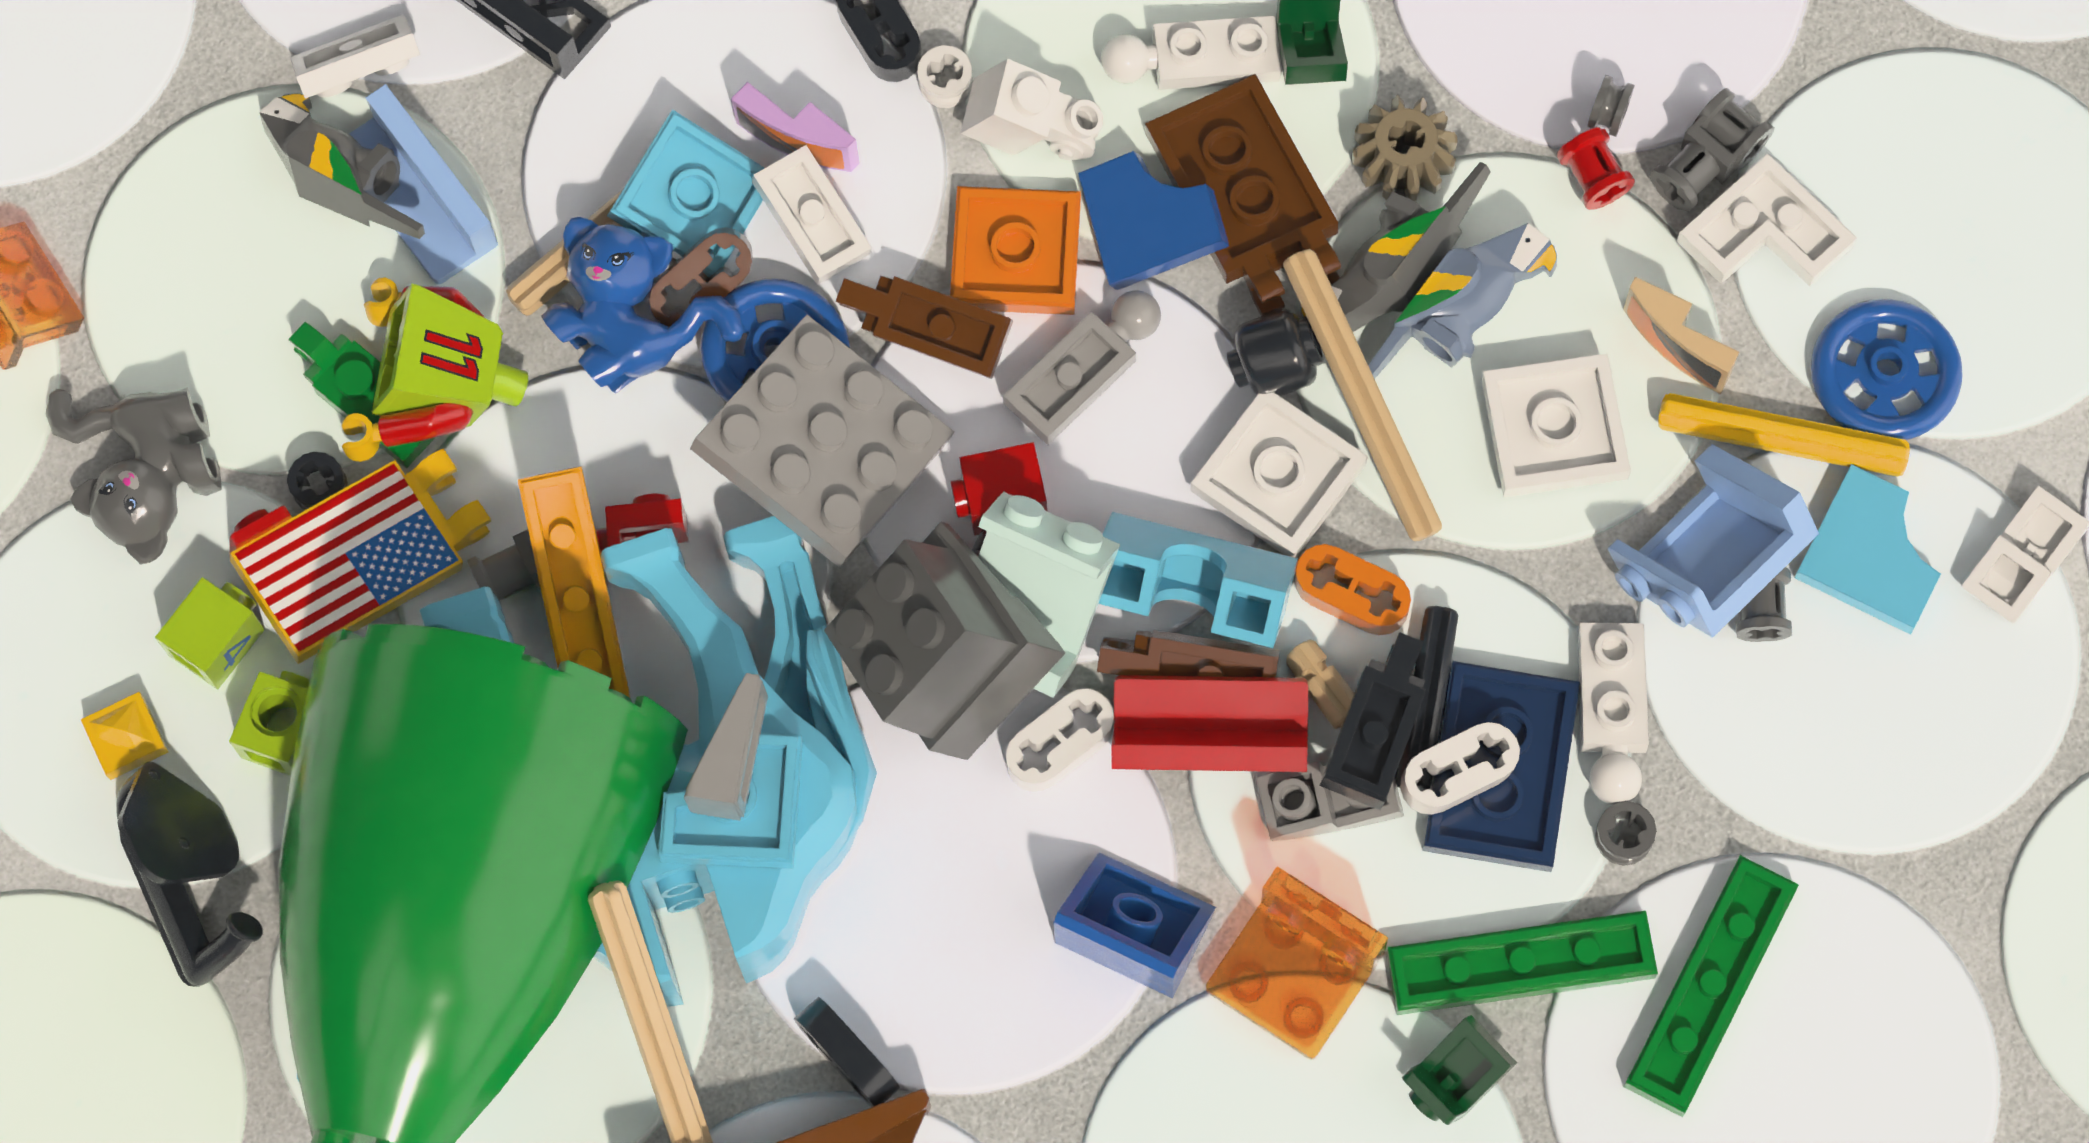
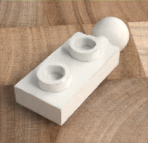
(1198, 53)
(1613, 705)

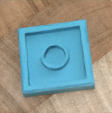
(688, 189)

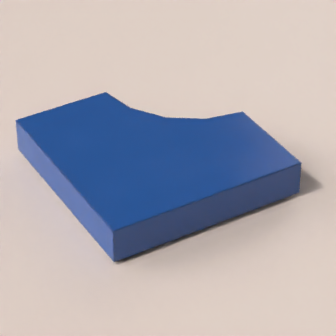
(1148, 224)

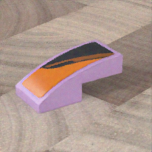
(811, 127)

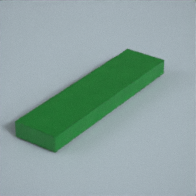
(1521, 962)
(1711, 986)

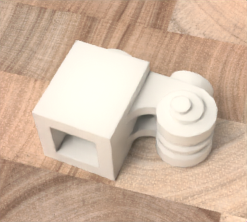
(1019, 107)

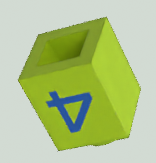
(211, 631)

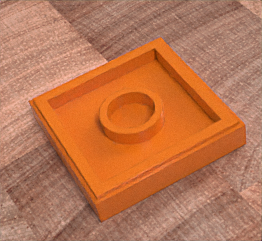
(1016, 249)

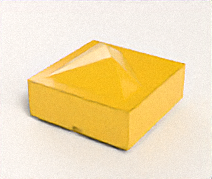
(124, 735)

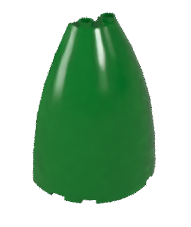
(446, 866)

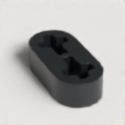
(867, 37)
(846, 1053)

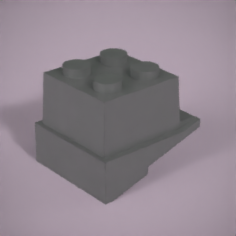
(942, 644)

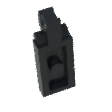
(1377, 726)

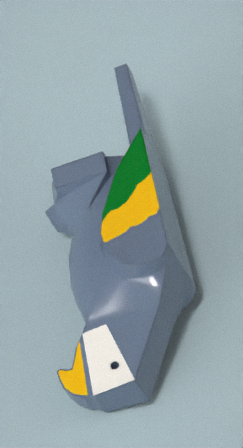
(1467, 294)

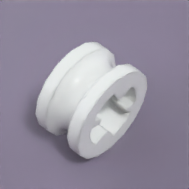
(935, 62)

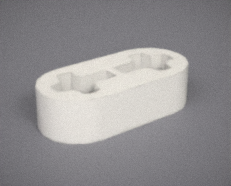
(1050, 728)
(1452, 755)

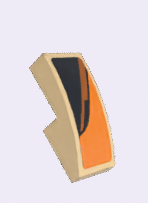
(1662, 321)

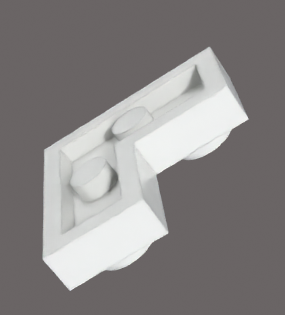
(1770, 211)

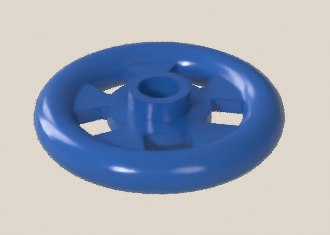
(797, 300)
(1922, 334)

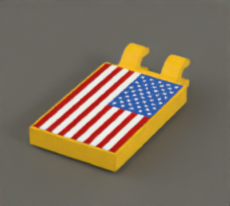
(358, 553)

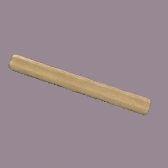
(1362, 395)
(648, 1013)

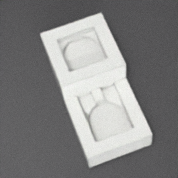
(2026, 555)

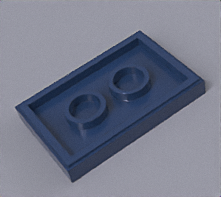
(1522, 814)

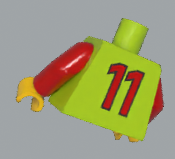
(433, 369)

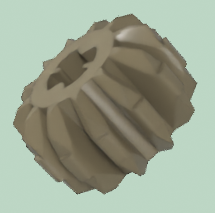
(1384, 138)

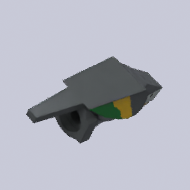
(334, 167)
(1402, 253)

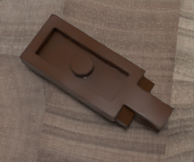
(930, 323)
(1184, 655)

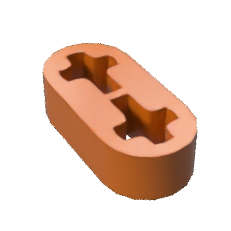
(1359, 576)

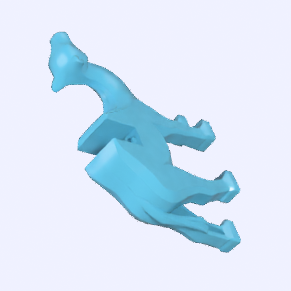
(804, 697)

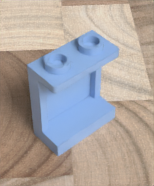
(1718, 545)

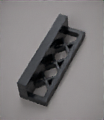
(539, 36)

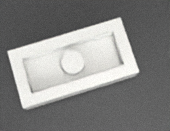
(336, 64)
(811, 214)

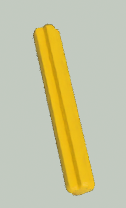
(1783, 434)

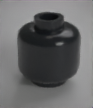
(1275, 353)

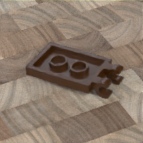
(1258, 180)

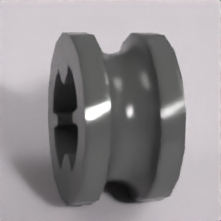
(1611, 105)
(1634, 813)

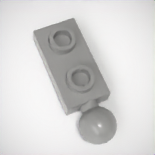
(1082, 366)

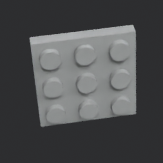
(822, 440)

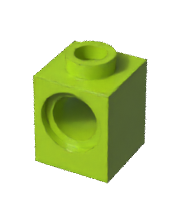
(251, 734)

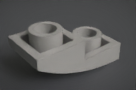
(1301, 808)

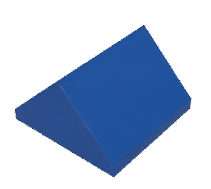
(1132, 924)

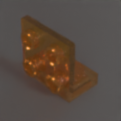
(1297, 964)

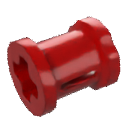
(1595, 168)

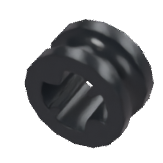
(306, 465)

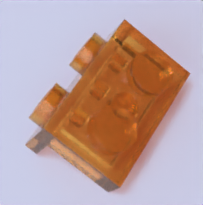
(32, 296)

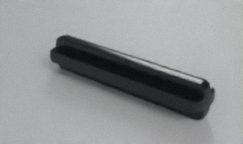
(1433, 666)

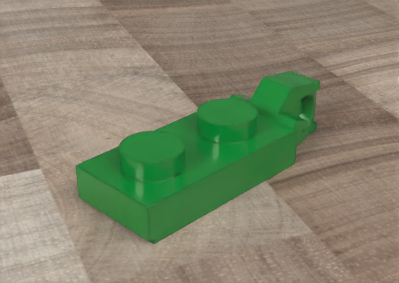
(347, 380)

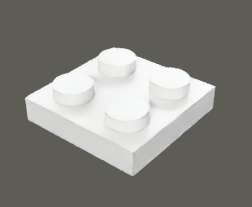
(1556, 425)
(1278, 473)

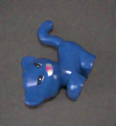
(612, 274)

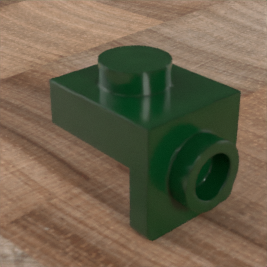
(1311, 41)
(1458, 1072)

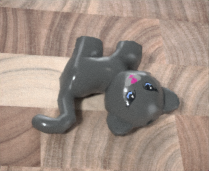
(136, 497)

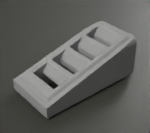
(726, 768)

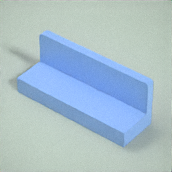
(428, 192)

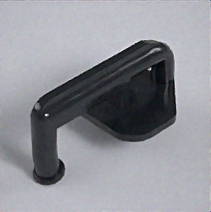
(174, 839)

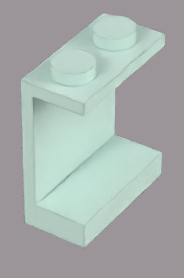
(1052, 569)

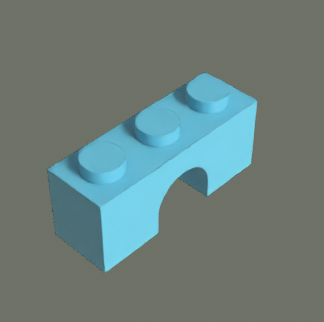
(1235, 582)

